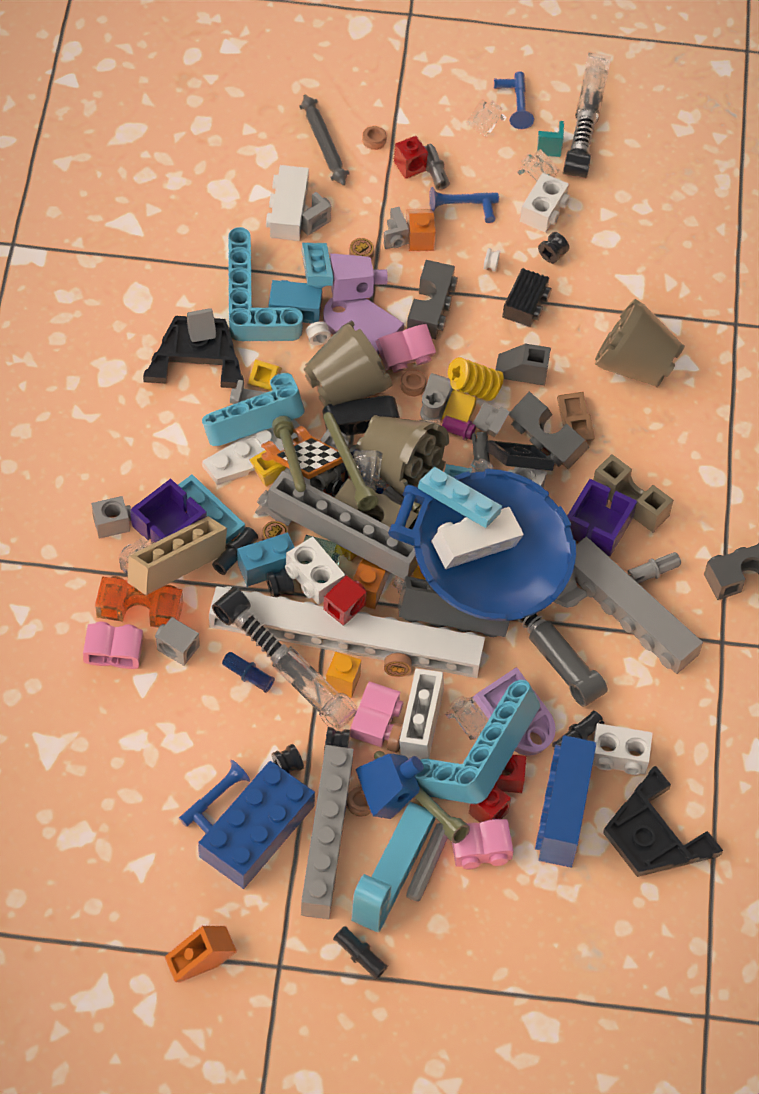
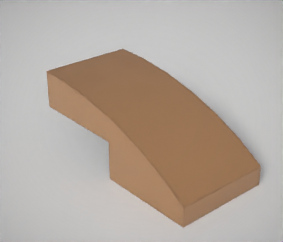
(575, 414)

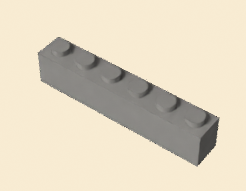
(342, 525)
(634, 608)
(327, 832)

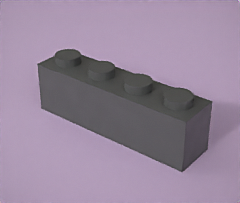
(423, 604)

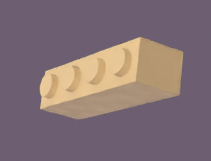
(176, 555)

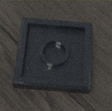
(519, 455)

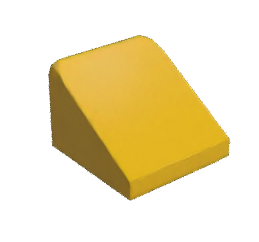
(262, 374)
(460, 406)
(267, 470)

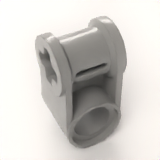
(435, 397)

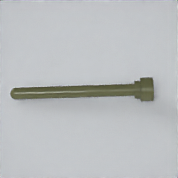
(283, 429)
(364, 496)
(454, 827)

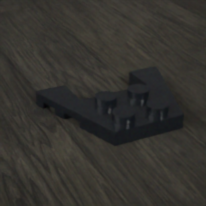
(178, 347)
(645, 837)

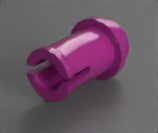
(459, 427)

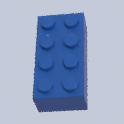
(565, 801)
(256, 824)

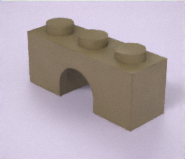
(652, 505)
(385, 510)

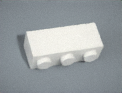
(288, 202)
(471, 541)
(422, 714)

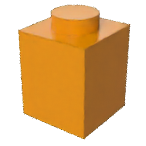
(344, 673)

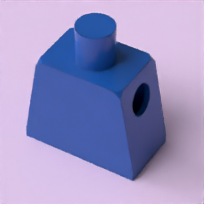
(389, 783)

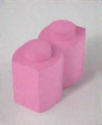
(406, 347)
(113, 645)
(375, 714)
(485, 843)

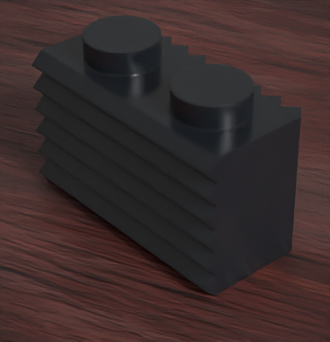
(526, 298)

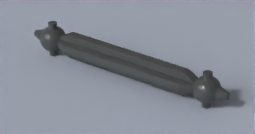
(324, 139)

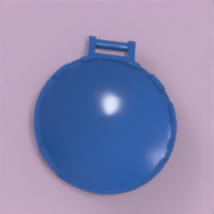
(507, 582)

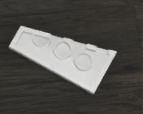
(234, 459)

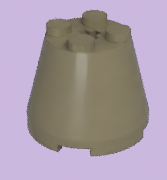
(639, 346)
(346, 368)
(407, 447)

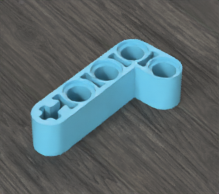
(254, 413)

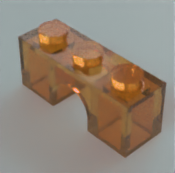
(117, 596)

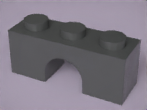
(436, 282)
(564, 446)
(725, 572)

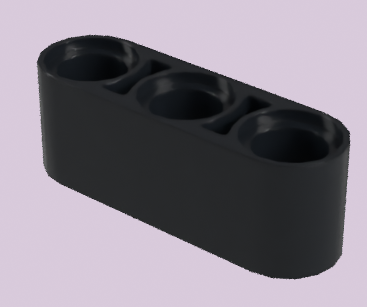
(355, 415)

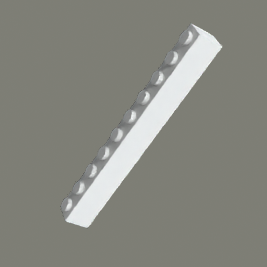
(363, 635)

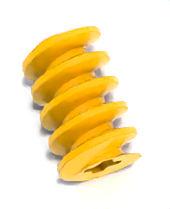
(474, 379)

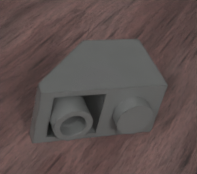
(525, 363)

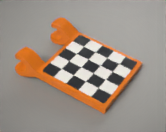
(312, 454)

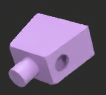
(354, 277)

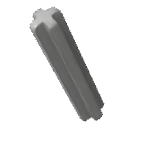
(427, 864)

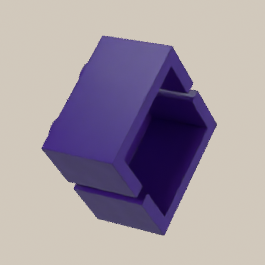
(165, 512)
(596, 521)

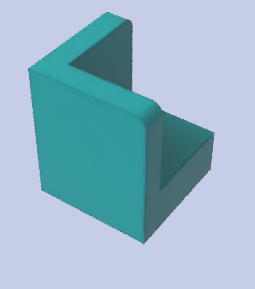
(551, 142)

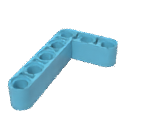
(281, 322)
(490, 753)
(378, 893)

